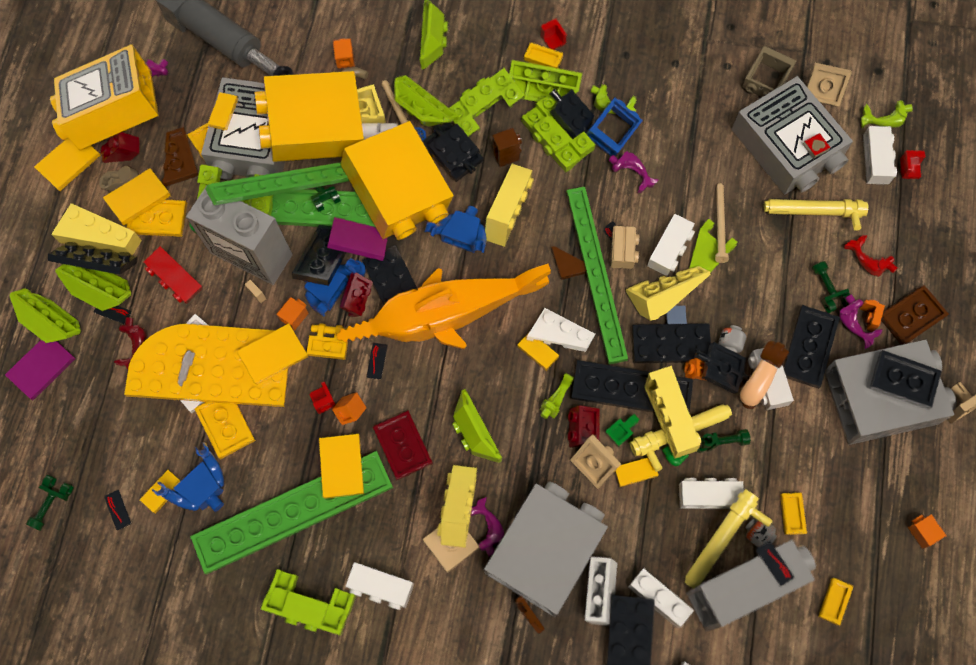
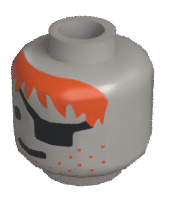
(733, 338)
(759, 533)

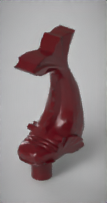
(137, 335)

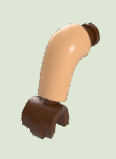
(762, 377)

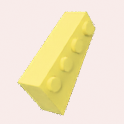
(370, 106)
(508, 204)
(93, 230)
(672, 412)
(457, 506)

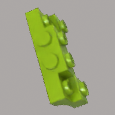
(483, 97)
(553, 138)
(212, 174)
(311, 612)

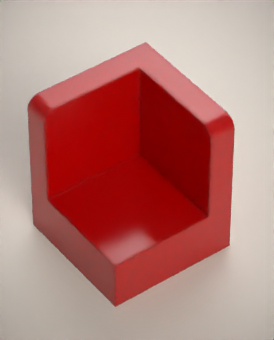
(553, 34)
(910, 164)
(322, 399)

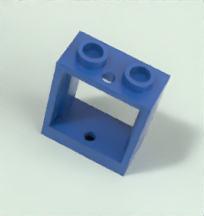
(602, 139)

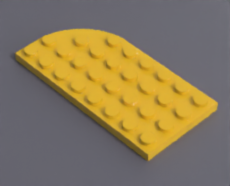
(215, 373)

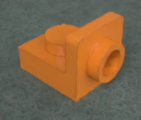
(874, 314)
(694, 369)

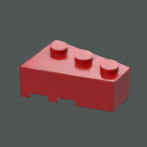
(172, 275)

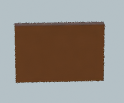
(913, 315)

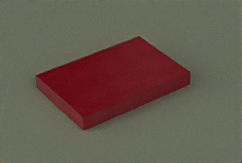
(402, 445)

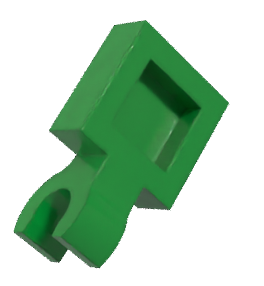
(620, 430)

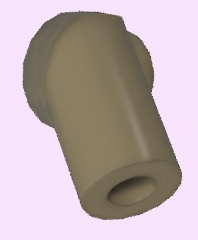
(358, 72)

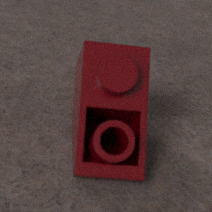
(120, 148)

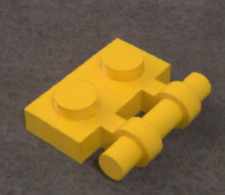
(325, 346)

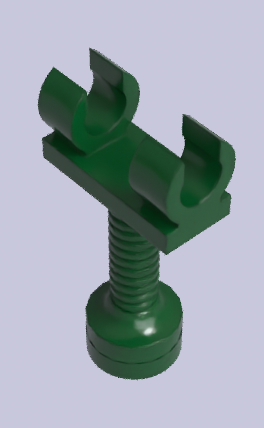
(324, 195)
(829, 305)
(713, 440)
(47, 484)

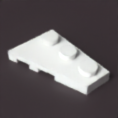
(558, 330)

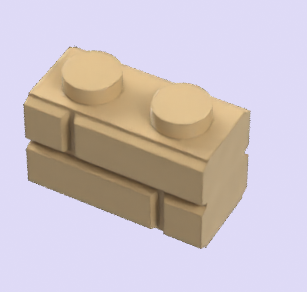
(623, 247)

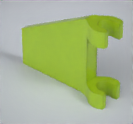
(707, 248)

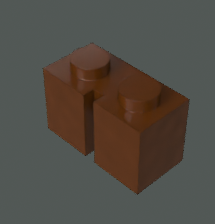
(506, 147)

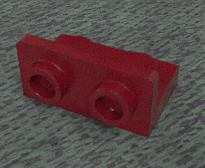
(356, 295)
(583, 424)

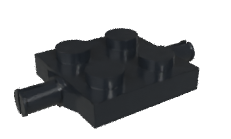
(571, 113)
(454, 148)
(723, 367)

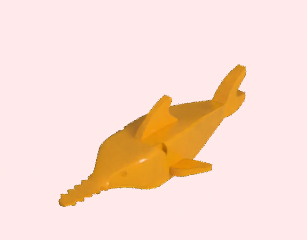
(444, 307)

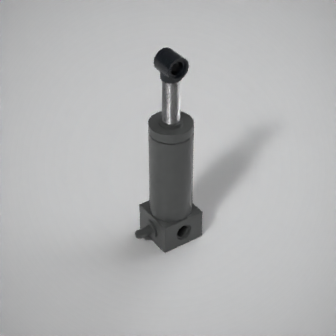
(220, 33)

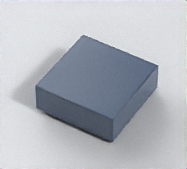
(676, 315)

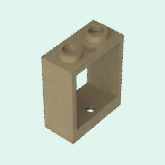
(774, 60)

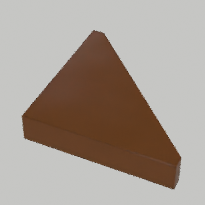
(567, 265)
(529, 615)

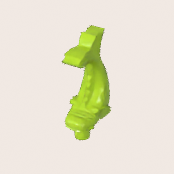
(601, 100)
(896, 118)
(551, 406)

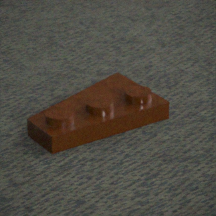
(179, 158)

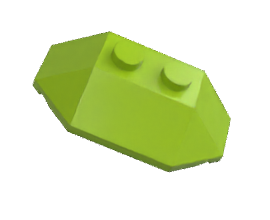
(432, 34)
(539, 80)
(421, 103)
(94, 286)
(43, 316)
(474, 433)

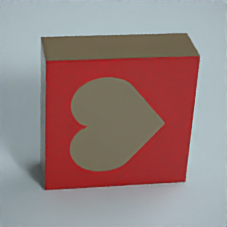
(816, 145)

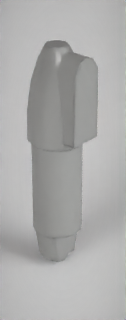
(186, 363)

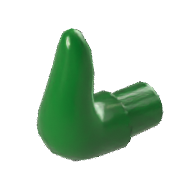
(670, 458)

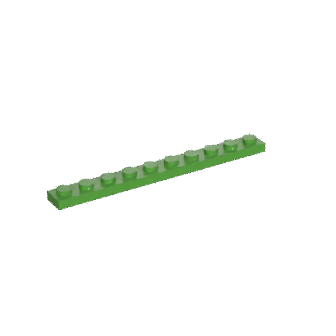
(275, 183)
(597, 276)

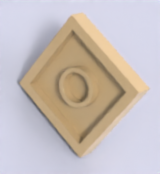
(828, 83)
(967, 400)
(595, 461)
(450, 555)

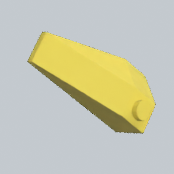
(661, 296)

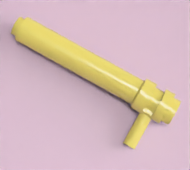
(845, 208)
(653, 440)
(738, 513)

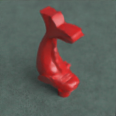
(872, 266)

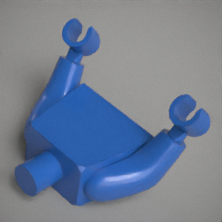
(461, 230)
(324, 297)
(199, 487)

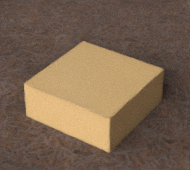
(255, 291)

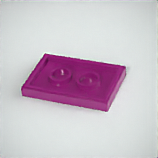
(357, 239)
(39, 367)

